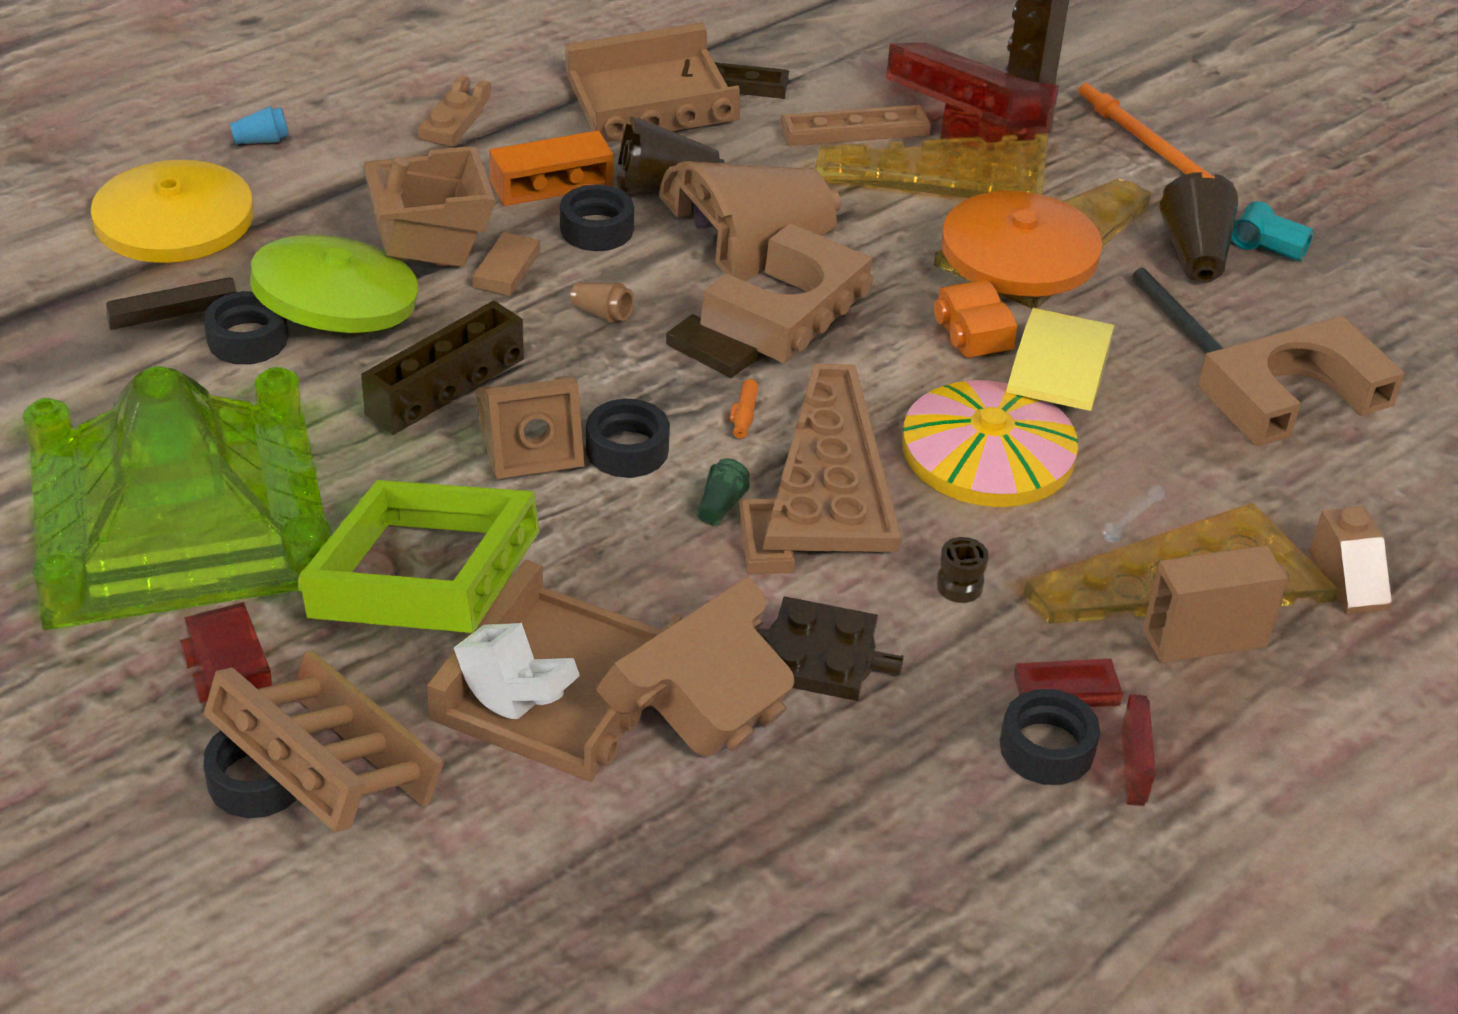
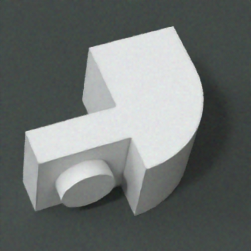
(506, 675)

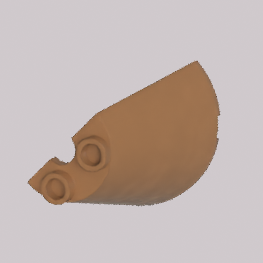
(750, 206)

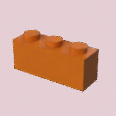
(550, 167)

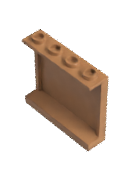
(644, 80)
(579, 728)

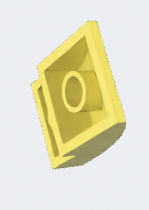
(1061, 359)

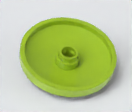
(333, 283)

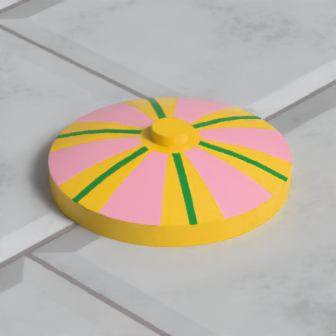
(989, 444)

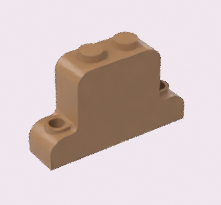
(707, 673)

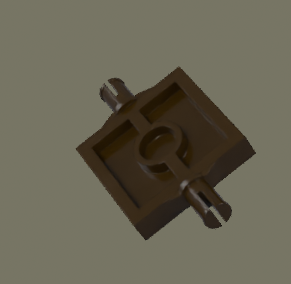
(828, 647)

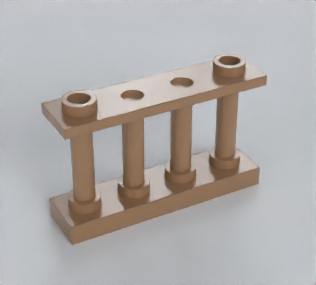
(300, 762)

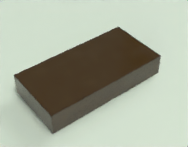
(711, 347)

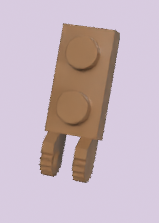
(455, 112)

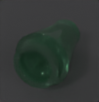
(723, 488)

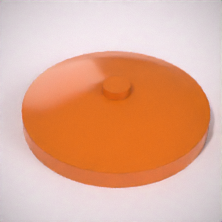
(1021, 243)

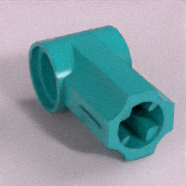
(1271, 232)

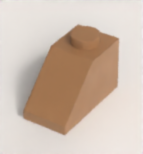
(1353, 558)

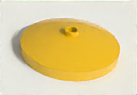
(172, 211)

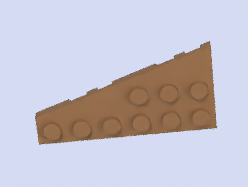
(833, 475)

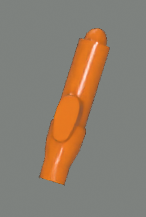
(743, 411)

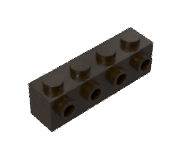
(1037, 39)
(442, 367)

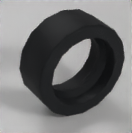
(596, 234)
(248, 346)
(627, 459)
(1045, 764)
(236, 796)

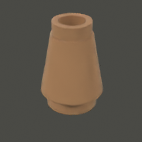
(606, 300)

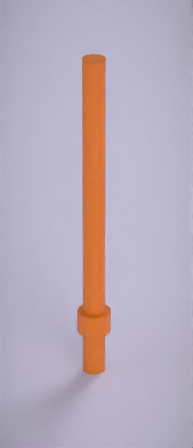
(1110, 107)

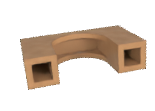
(787, 322)
(1331, 351)

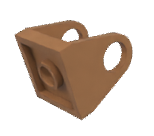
(508, 409)

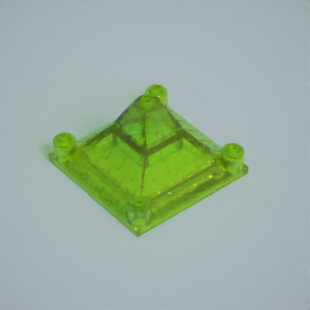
(171, 499)

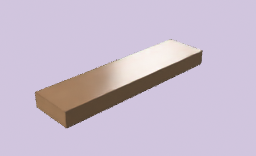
(855, 125)

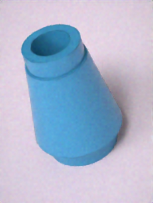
(260, 127)

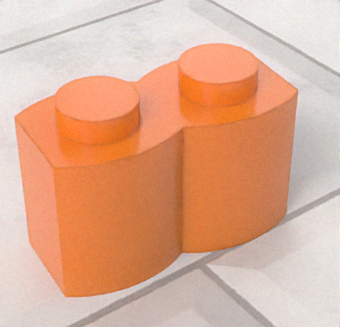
(976, 318)

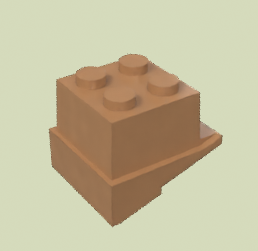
(431, 204)

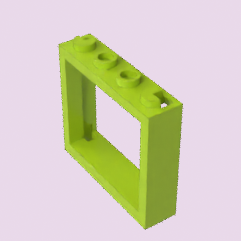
(339, 594)

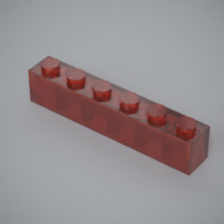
(969, 85)

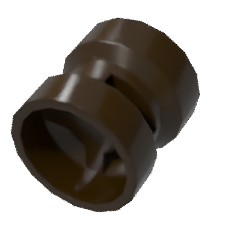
(962, 569)

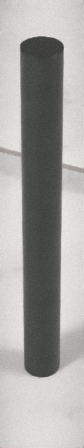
(1175, 311)

